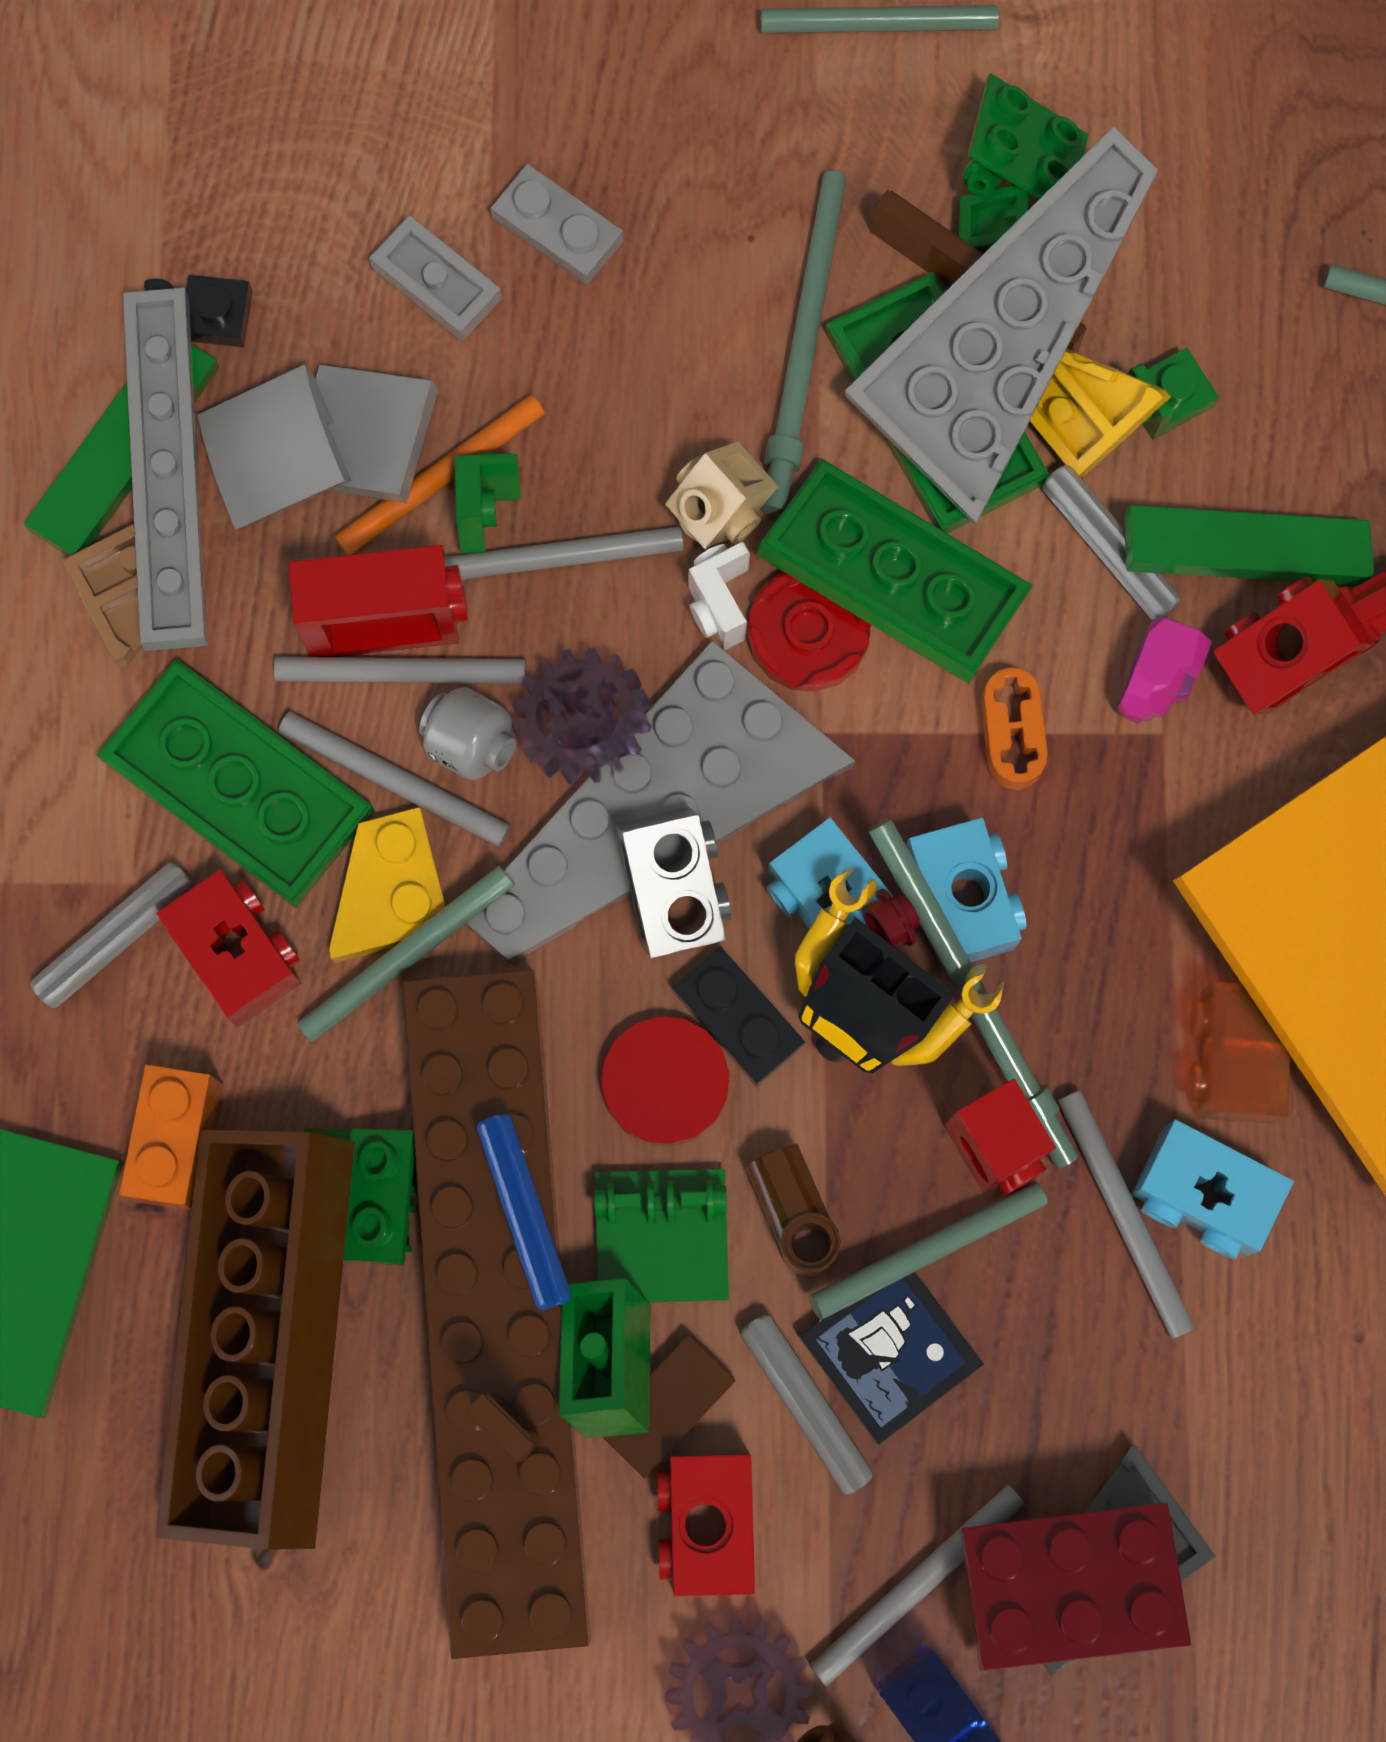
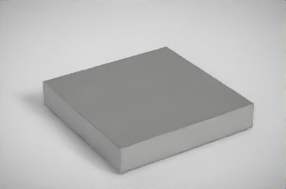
(377, 428)

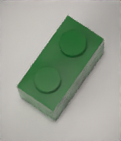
(605, 1359)

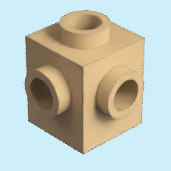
(721, 495)

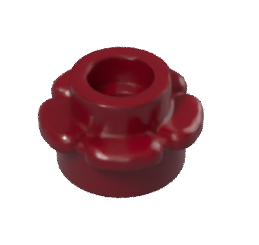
(892, 918)

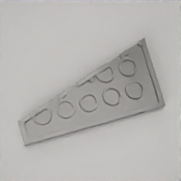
(983, 354)
(712, 747)

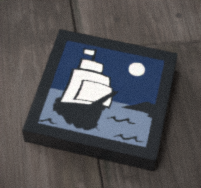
(891, 1355)

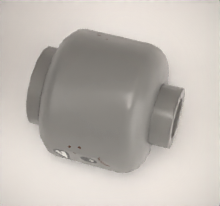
(467, 733)

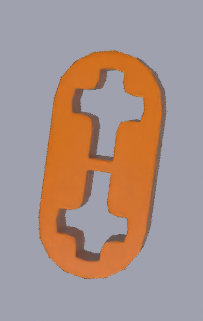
(1028, 726)

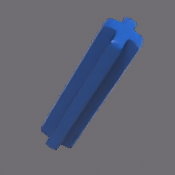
(523, 1211)

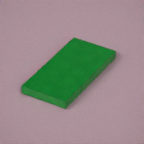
(864, 336)
(894, 570)
(235, 783)
(49, 1235)

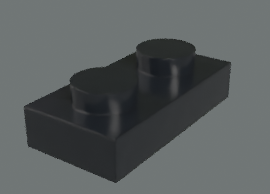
(738, 1016)

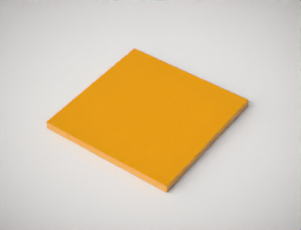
(1305, 933)

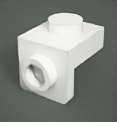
(715, 607)

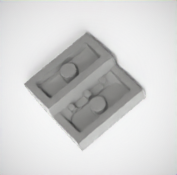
(272, 447)

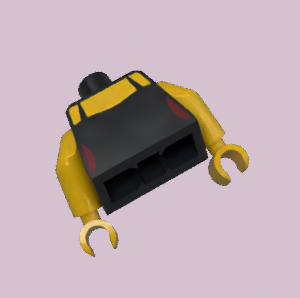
(871, 998)

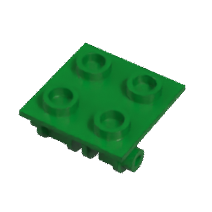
(1019, 142)
(378, 1194)
(664, 1233)

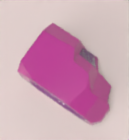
(1163, 669)

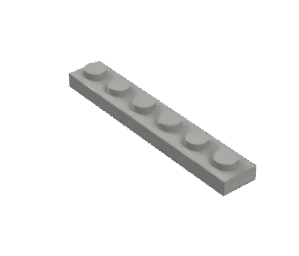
(165, 470)

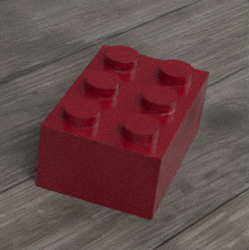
(1074, 1587)

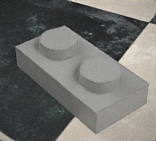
(557, 224)
(435, 278)

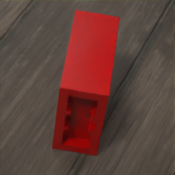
(377, 601)

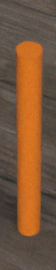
(438, 475)

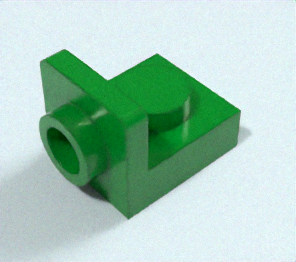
(990, 216)
(1187, 386)
(478, 485)

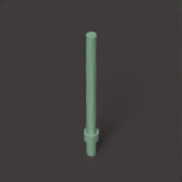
(784, 448)
(957, 966)

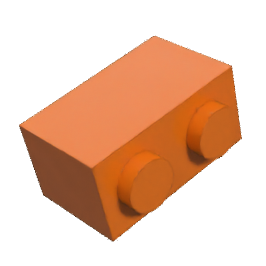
(166, 1135)

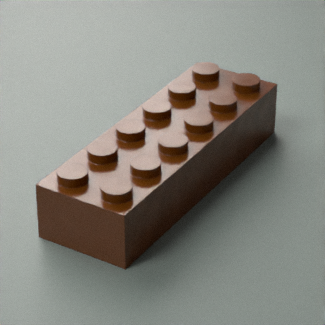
(256, 1340)

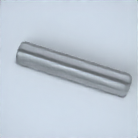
(1107, 540)
(110, 936)
(806, 1404)

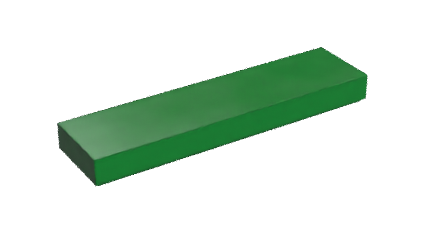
(98, 474)
(1247, 545)

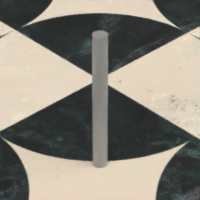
(568, 553)
(399, 670)
(394, 779)
(1126, 1215)
(910, 1590)

